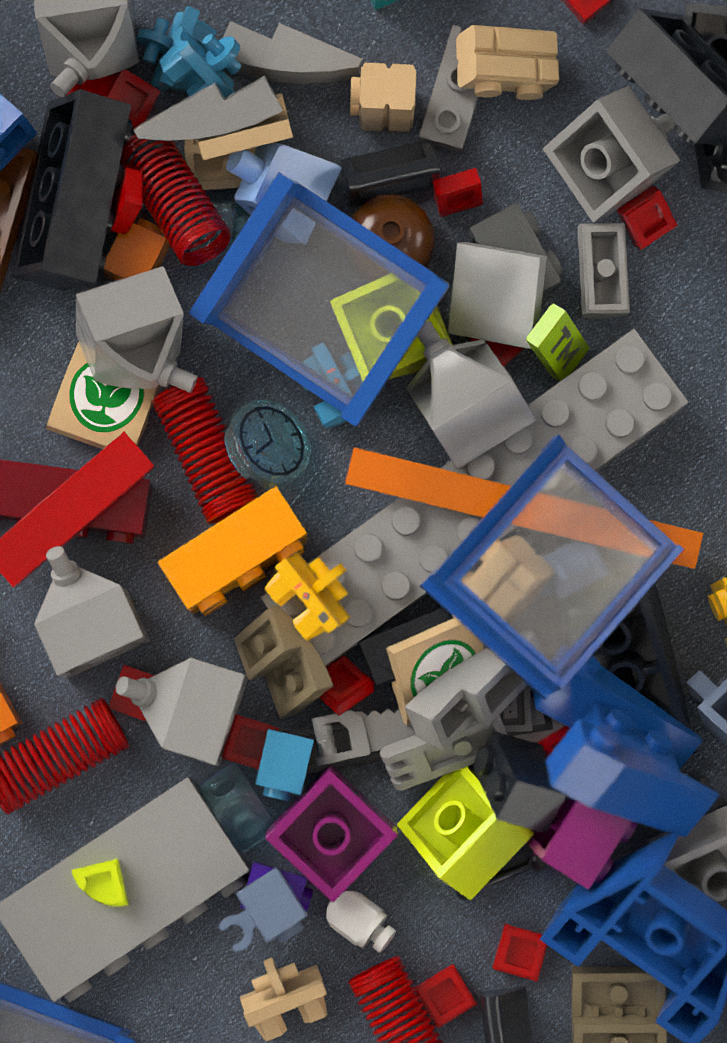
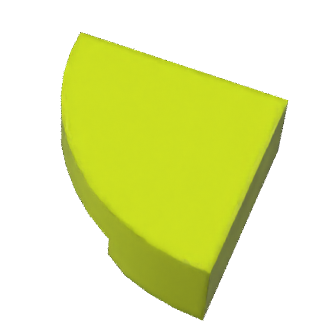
(103, 882)

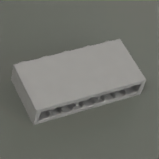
(170, 864)

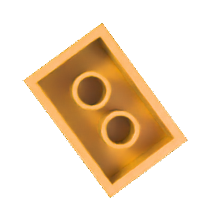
(234, 552)

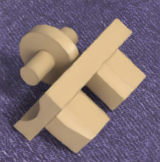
(280, 992)

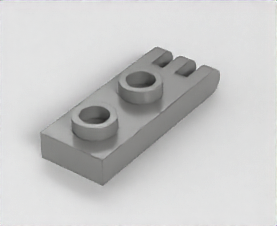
(449, 106)
(416, 761)

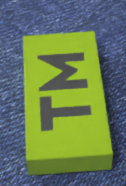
(557, 342)

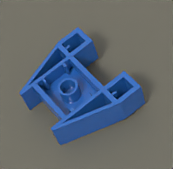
(623, 753)
(659, 927)

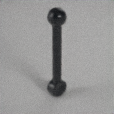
(534, 863)

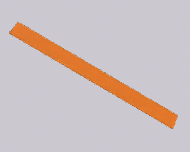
(465, 492)

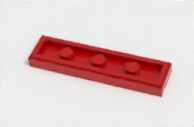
(72, 507)

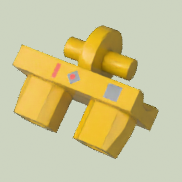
(317, 589)

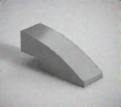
(292, 57)
(212, 114)
(468, 692)

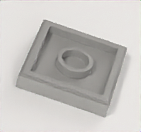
(496, 293)

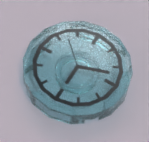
(267, 443)

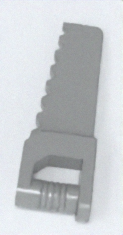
(364, 732)

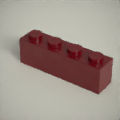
(28, 484)

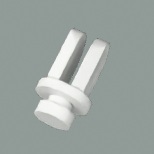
(359, 920)

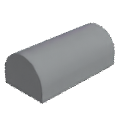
(603, 270)

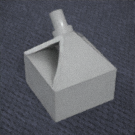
(85, 39)
(612, 152)
(133, 332)
(466, 397)
(85, 618)
(189, 706)

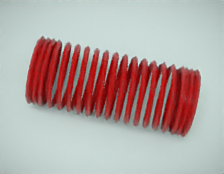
(155, 163)
(205, 429)
(111, 730)
(379, 975)

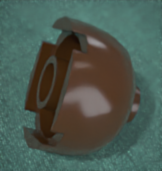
(400, 224)

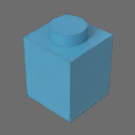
(283, 764)

